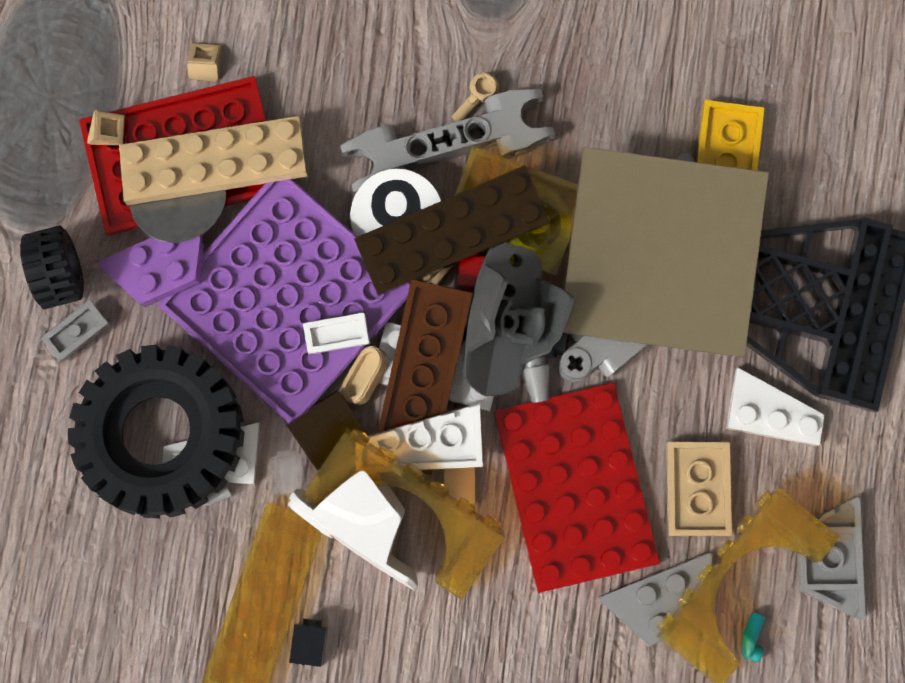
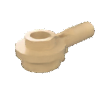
(481, 87)

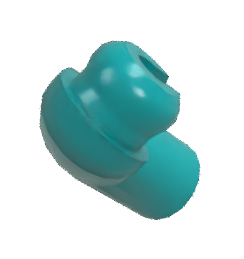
(750, 637)

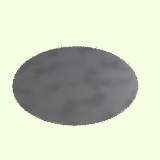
(179, 217)

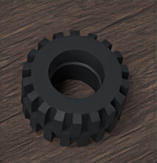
(51, 267)

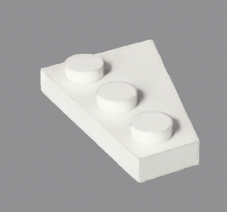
(771, 413)

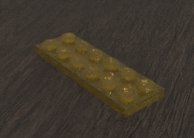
(264, 599)

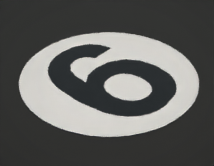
(388, 198)

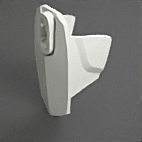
(361, 519)

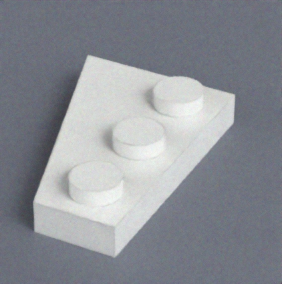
(246, 468)

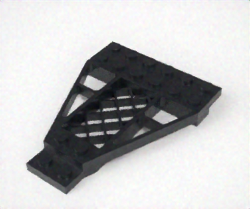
(864, 316)

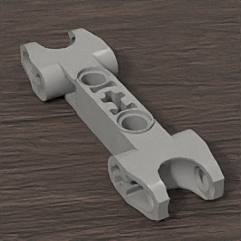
(500, 125)

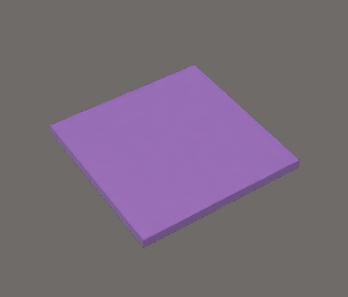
(267, 276)

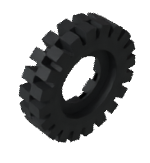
(166, 486)

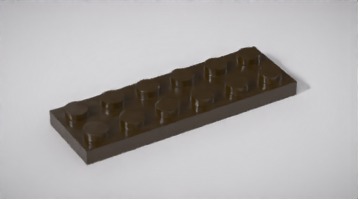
(451, 230)

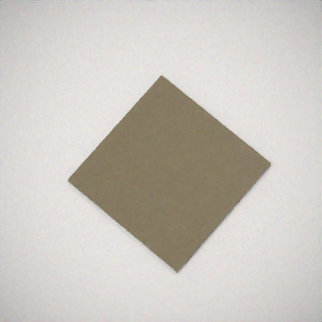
(664, 251)

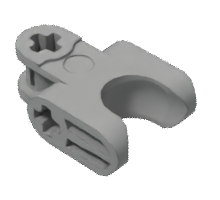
(594, 353)

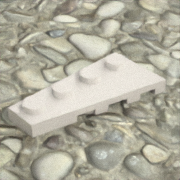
(437, 441)

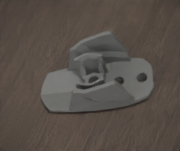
(511, 327)

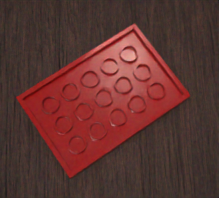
(186, 113)
(576, 488)

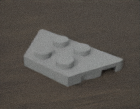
(840, 574)
(649, 600)

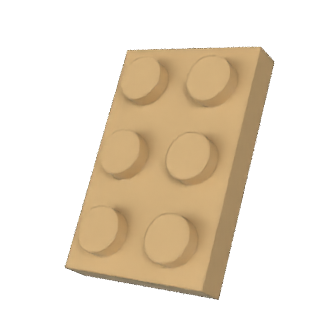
(698, 489)

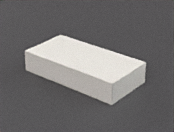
(336, 333)

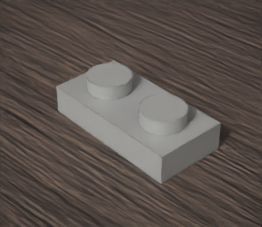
(75, 331)

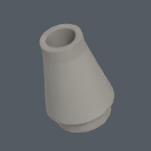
(537, 379)

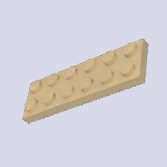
(212, 160)

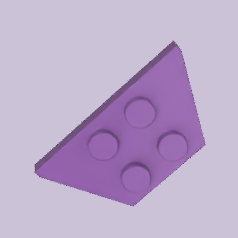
(155, 268)

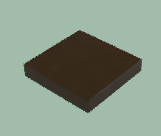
(322, 426)

